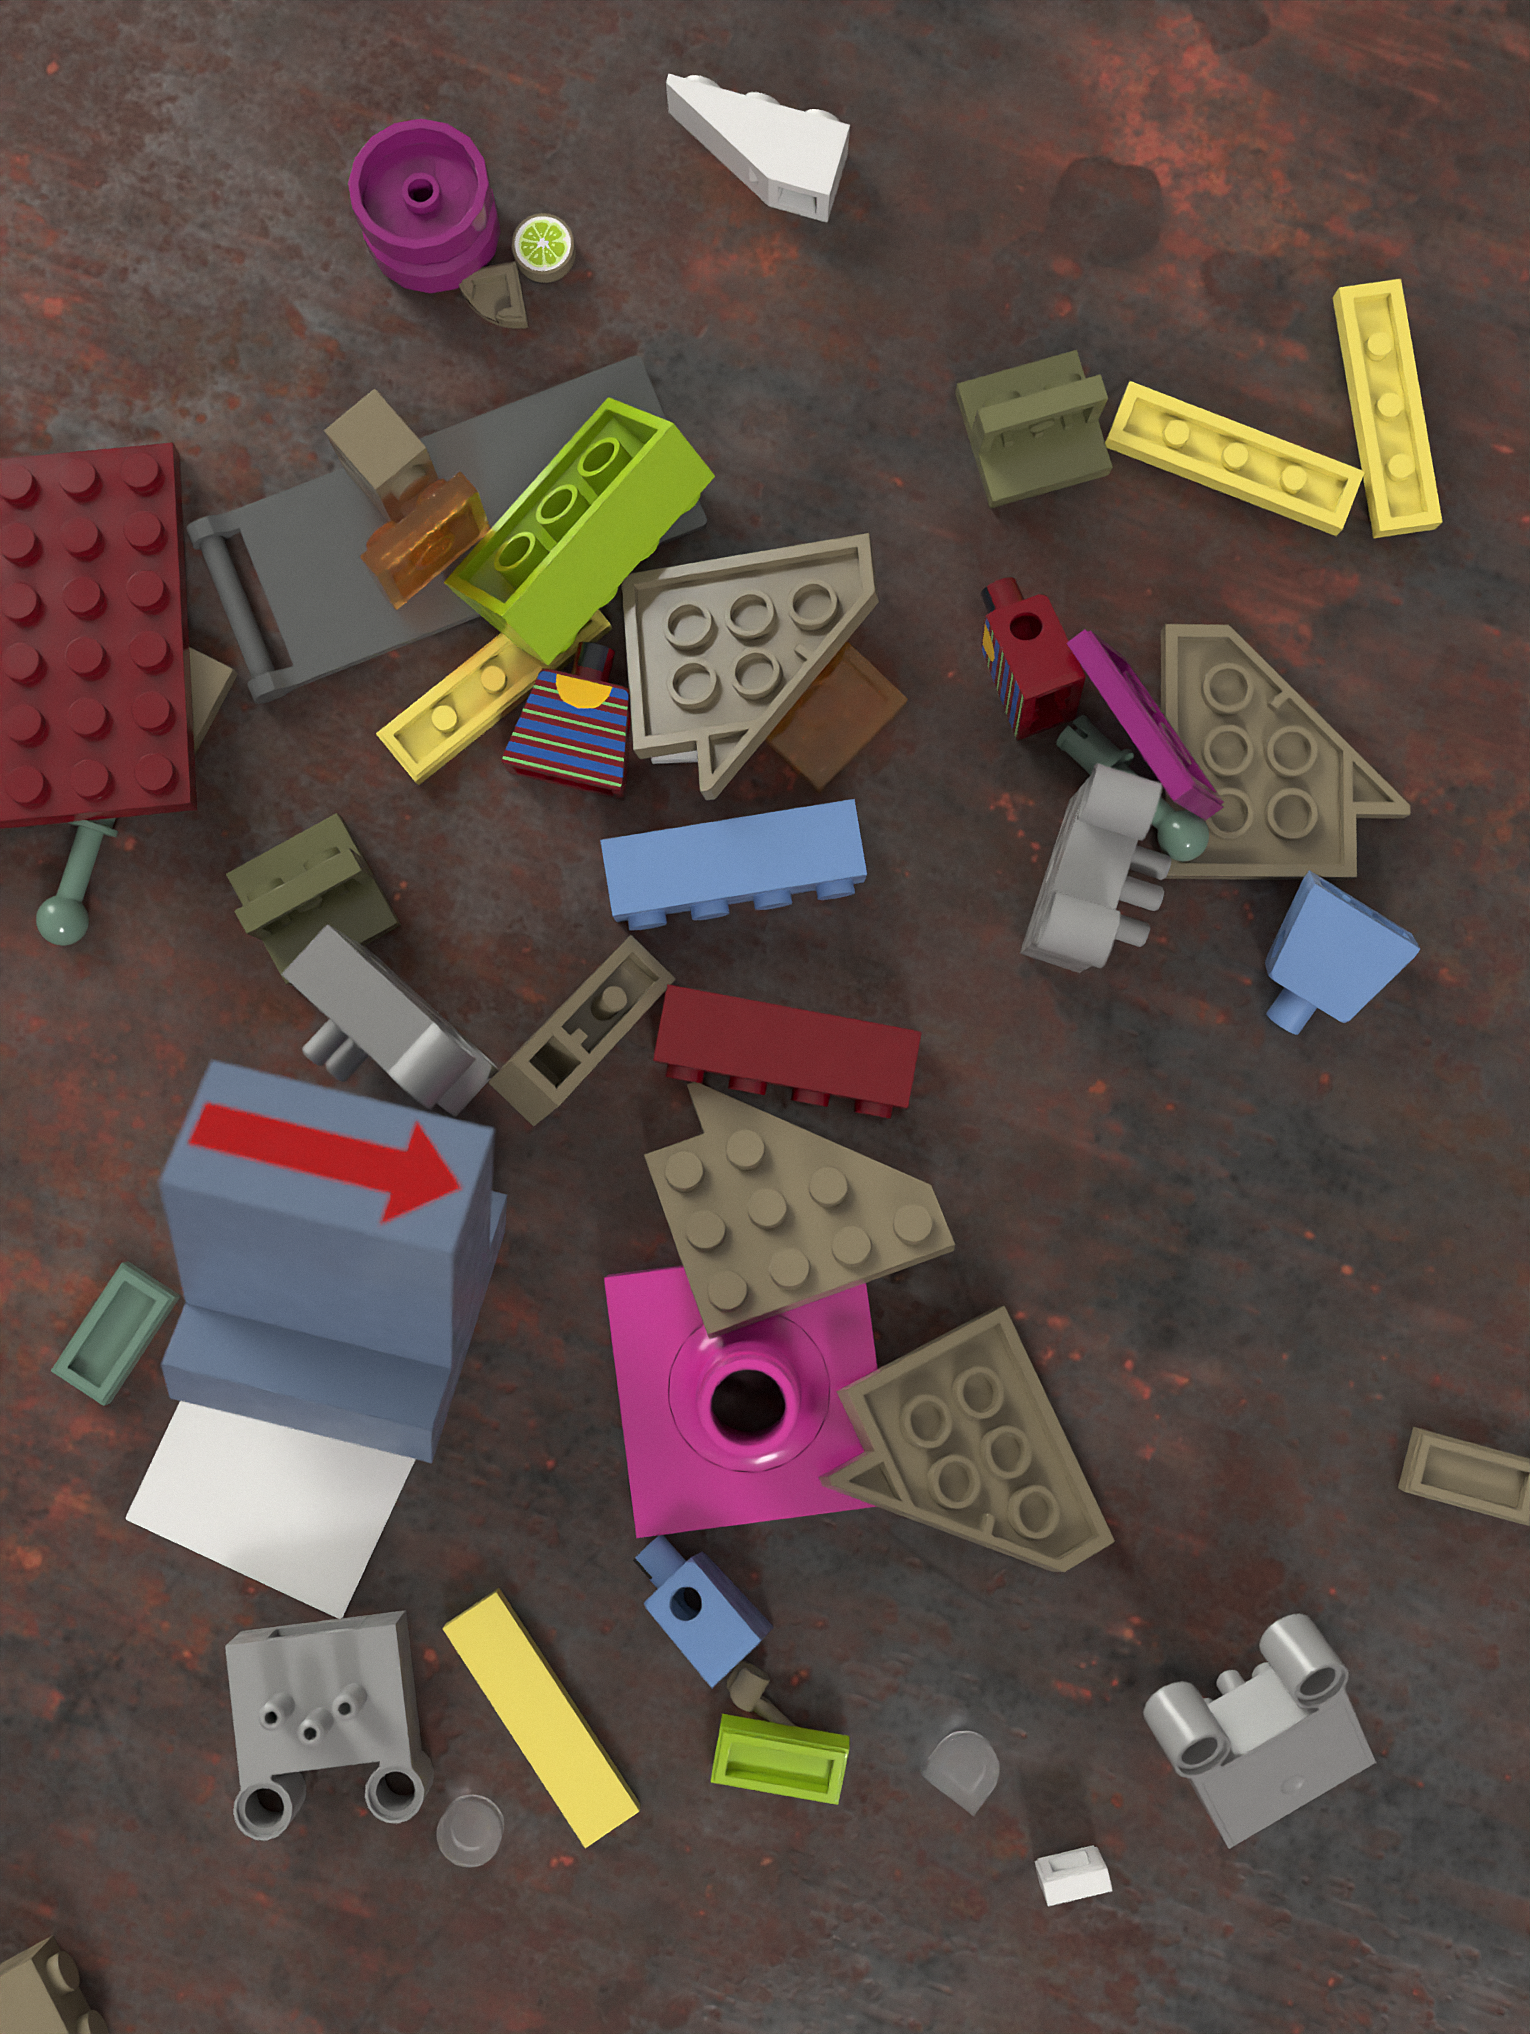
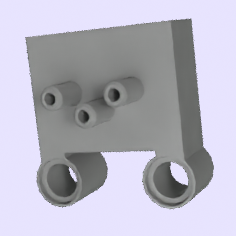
(1089, 870)
(384, 1019)
(324, 1701)
(1267, 1738)

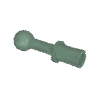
(1179, 833)
(64, 917)

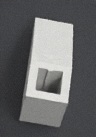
(775, 150)

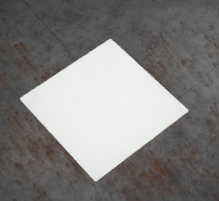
(271, 1501)

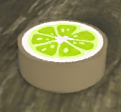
(543, 248)

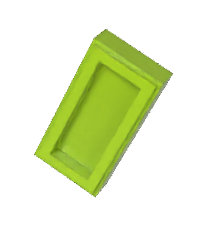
(780, 1759)

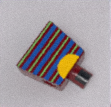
(1029, 659)
(575, 727)

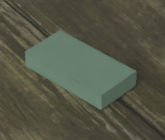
(115, 1333)

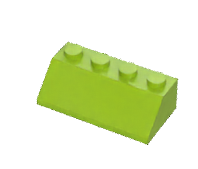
(581, 528)

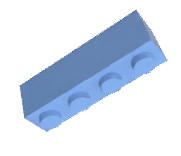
(734, 862)

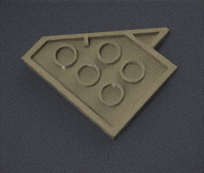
(735, 644)
(1272, 759)
(784, 1214)
(972, 1448)

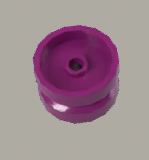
(424, 205)

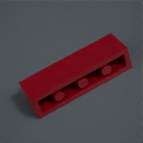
(786, 1048)

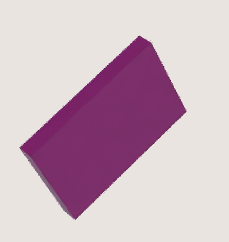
(1146, 725)

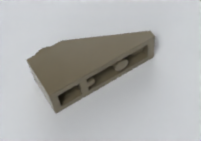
(582, 1031)

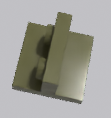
(1035, 428)
(310, 884)

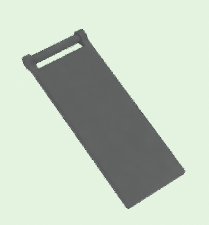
(313, 534)

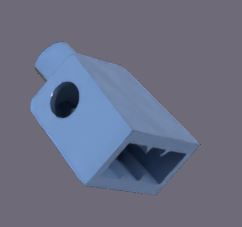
(1332, 955)
(727, 1621)

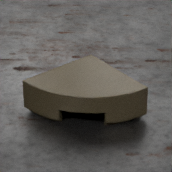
(497, 294)

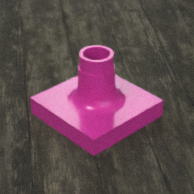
(686, 1462)

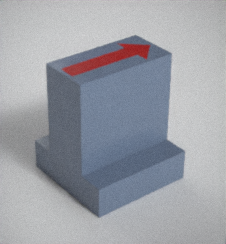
(327, 1258)

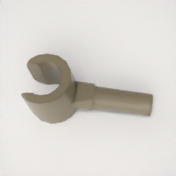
(746, 1690)

